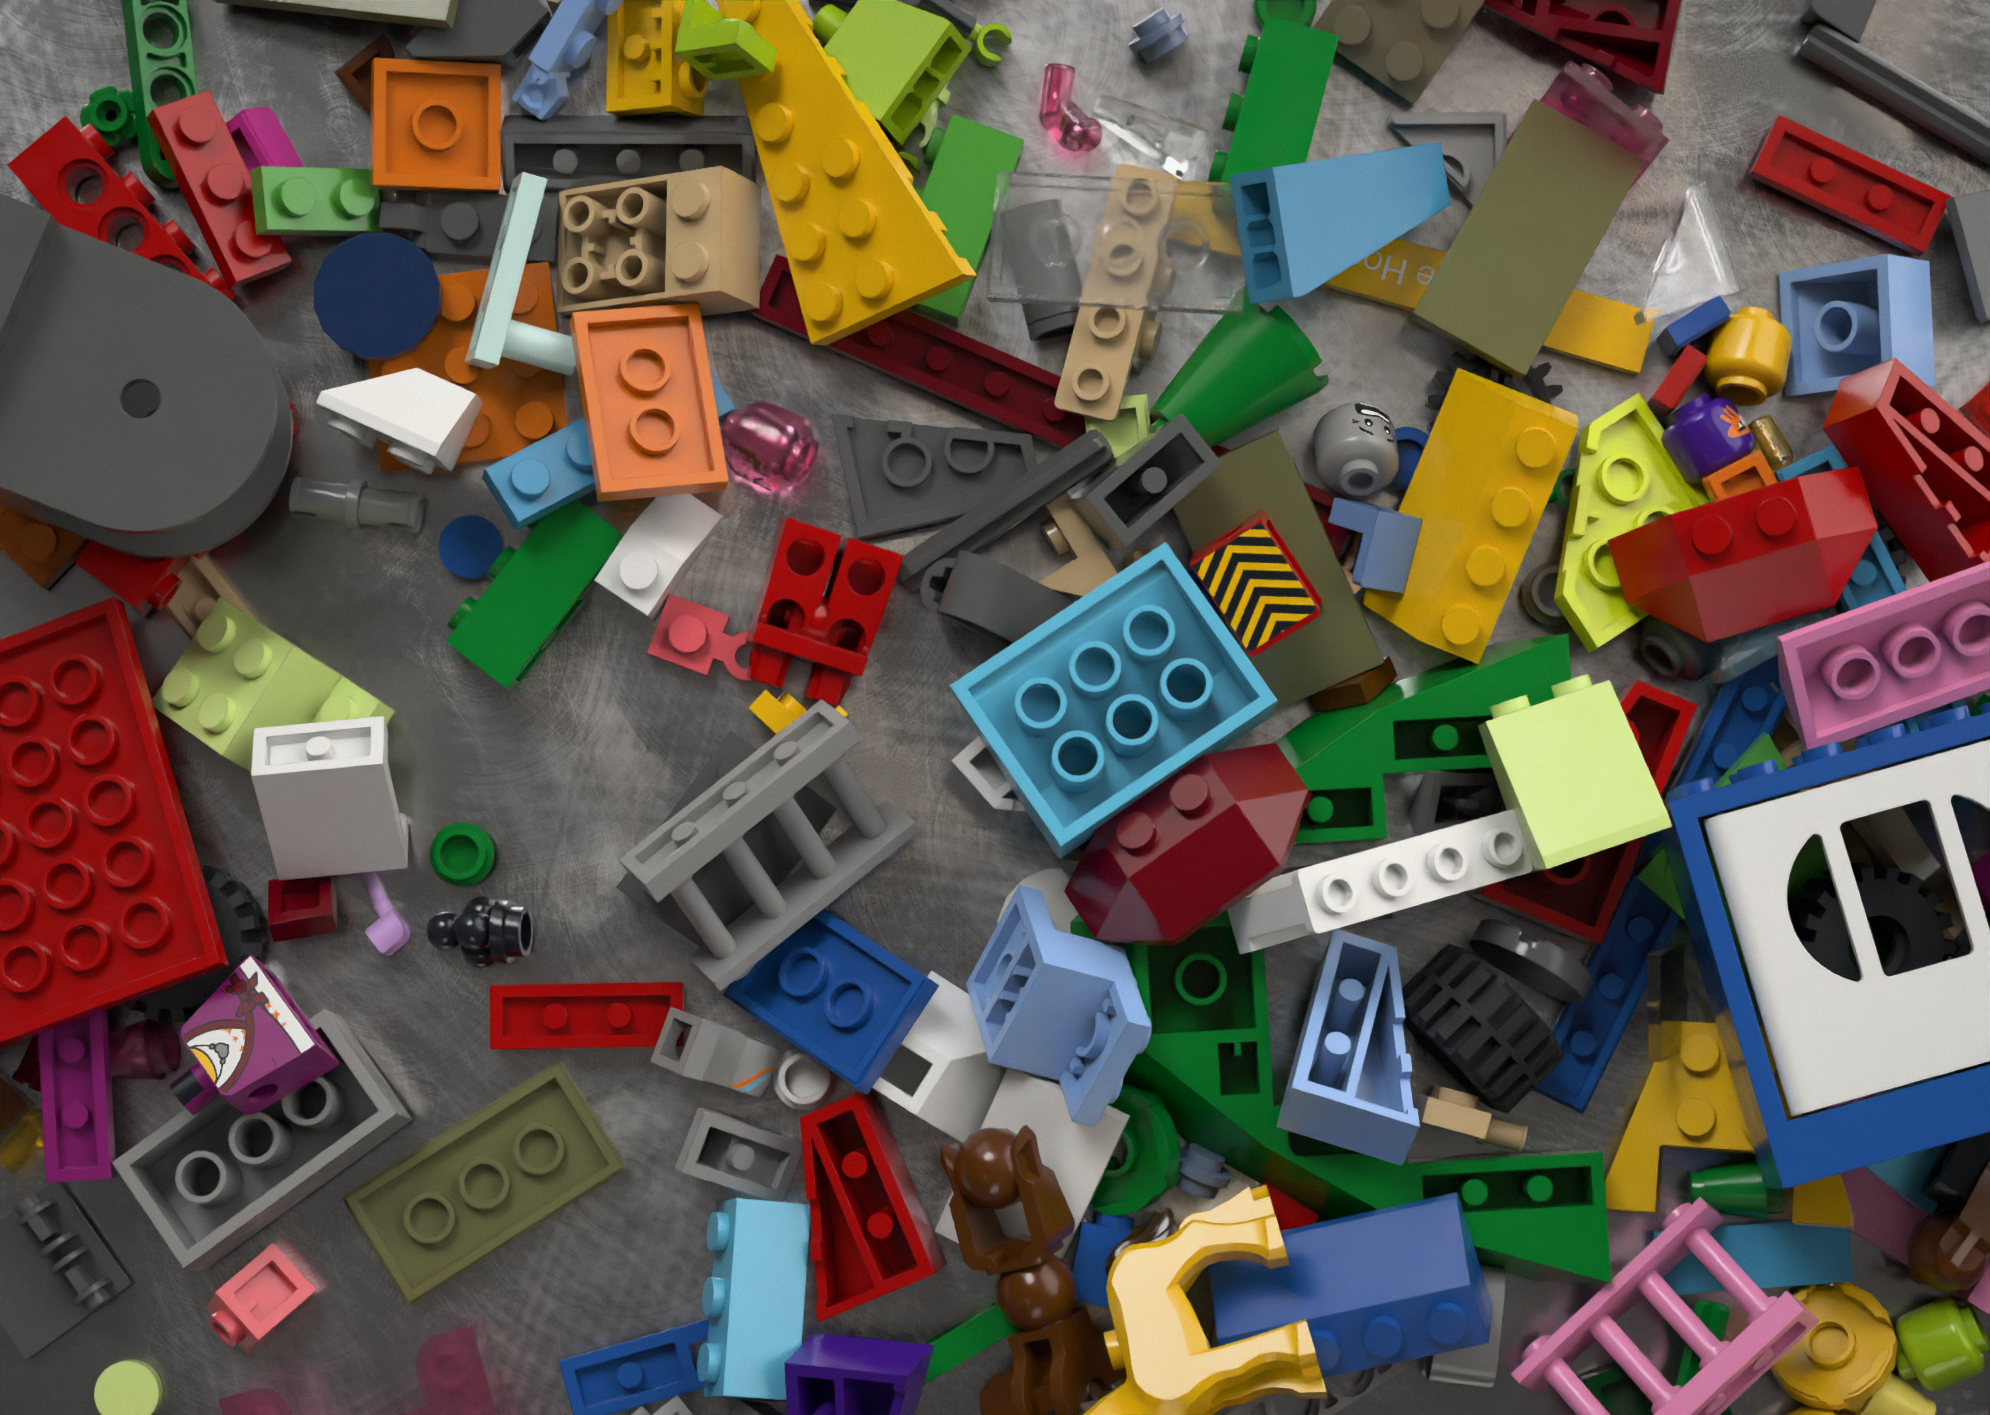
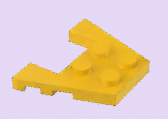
(1696, 1107)

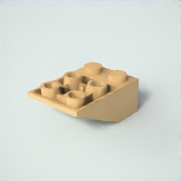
(661, 243)

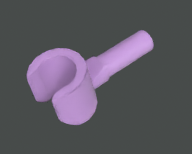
(390, 930)

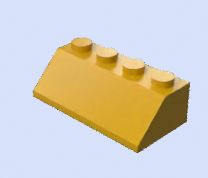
(1479, 503)

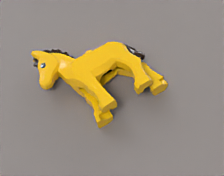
(1160, 1334)

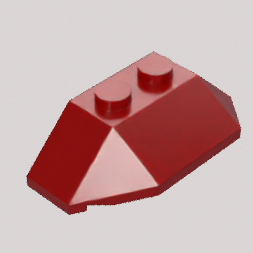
(1749, 555)

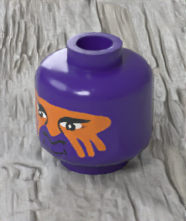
(1706, 437)

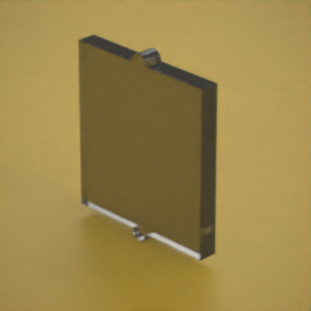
(1666, 1000)

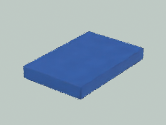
(836, 997)

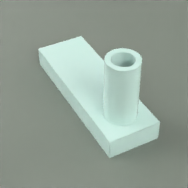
(494, 329)

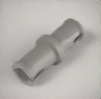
(356, 504)

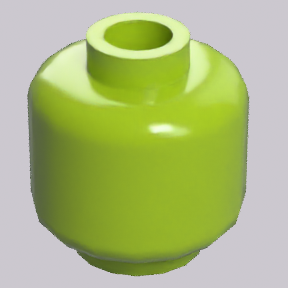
(1941, 1344)

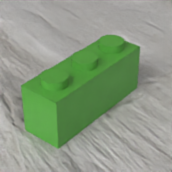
(963, 197)

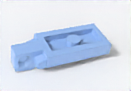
(561, 48)

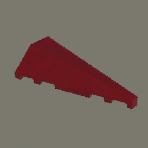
(1620, 35)

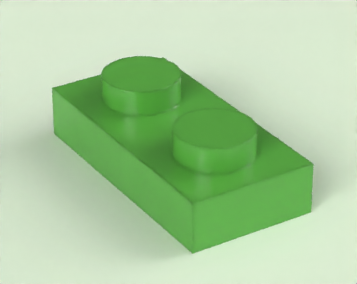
(314, 201)

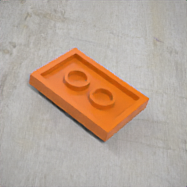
(648, 402)

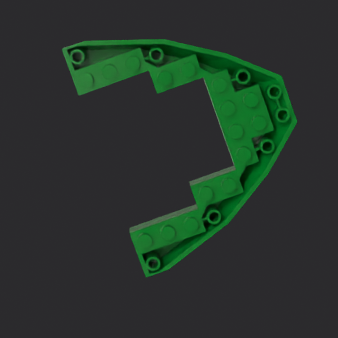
(1210, 1006)

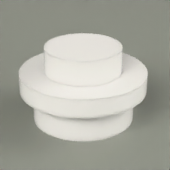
(802, 1080)

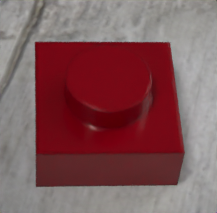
(302, 907)

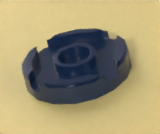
(377, 296)

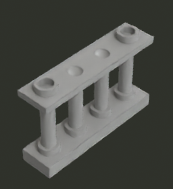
(737, 803)

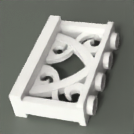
(1381, 881)

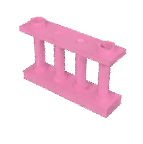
(1725, 1366)

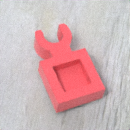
(695, 638)

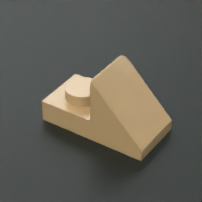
(1070, 533)

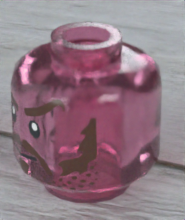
(769, 445)

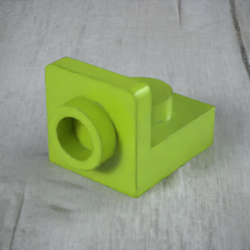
(721, 45)

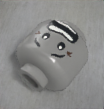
(1356, 450)

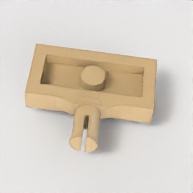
(1458, 1113)

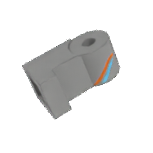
(716, 1054)

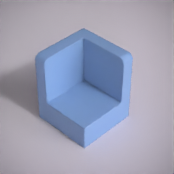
(1385, 543)

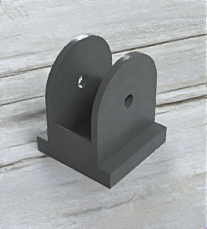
(130, 396)

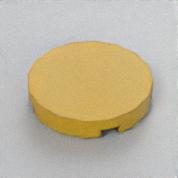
(1844, 1354)

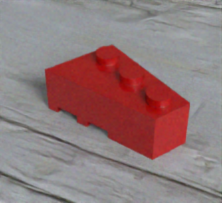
(1918, 465)
(863, 1207)

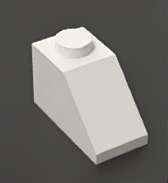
(658, 552)

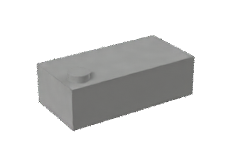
(230, 1174)

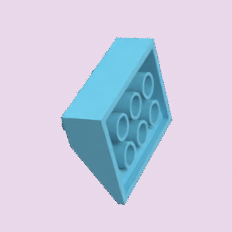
(1113, 698)

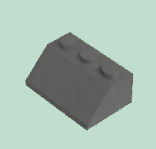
(765, 839)

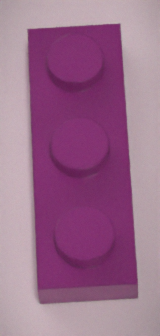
(77, 1101)

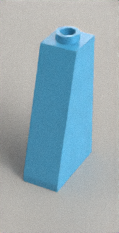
(1328, 214)

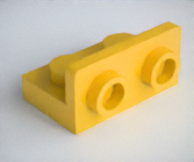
(642, 64)

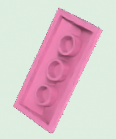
(1888, 659)

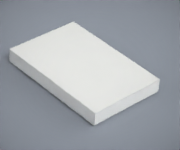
(1069, 1148)

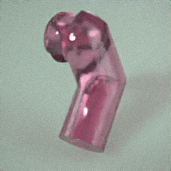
(1061, 115)

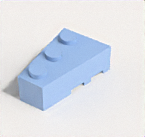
(1351, 1055)

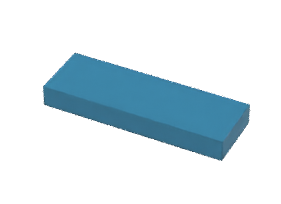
(1771, 1256)

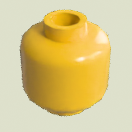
(1748, 357)

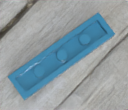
(555, 470)

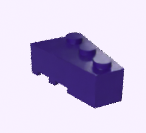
(855, 1376)

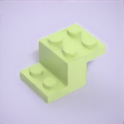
(249, 678)

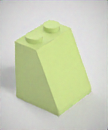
(1572, 772)

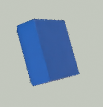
(1693, 326)

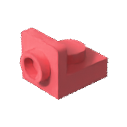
(257, 1299)

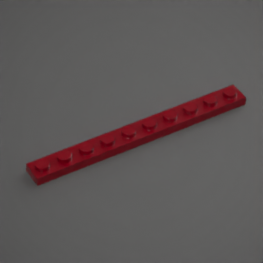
(963, 373)

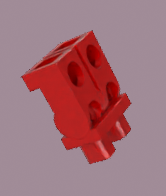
(802, 623)

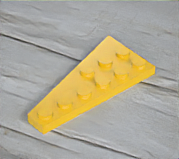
(837, 186)

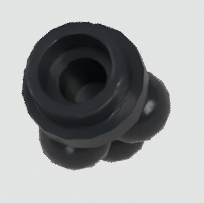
(486, 930)

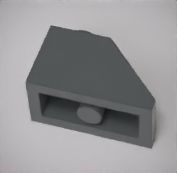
(1144, 483)

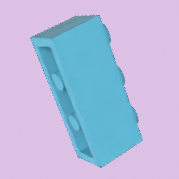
(753, 1297)

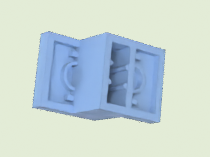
(1058, 1006)

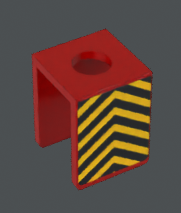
(1256, 583)

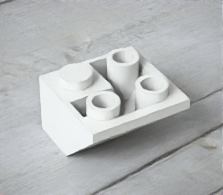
(410, 411)
(944, 1066)

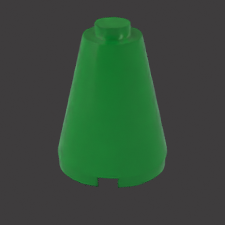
(1241, 375)

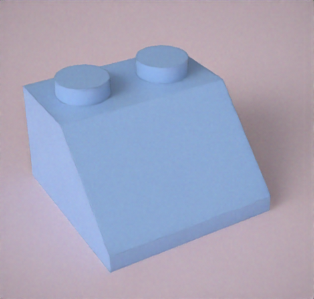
(1855, 318)

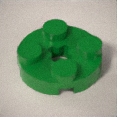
(1151, 1158)

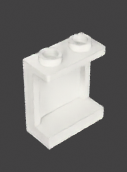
(328, 798)

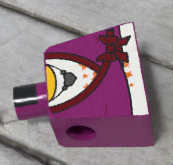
(250, 1044)

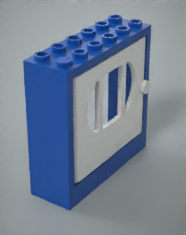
(1826, 1031)

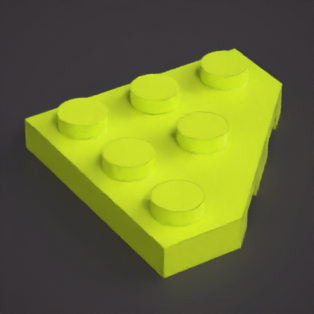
(1617, 486)

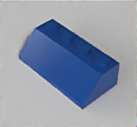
(1368, 1285)

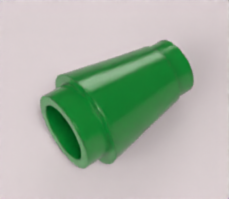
(1737, 1190)

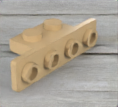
(1107, 347)

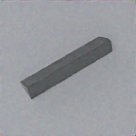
(611, 148)

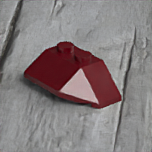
(1190, 847)

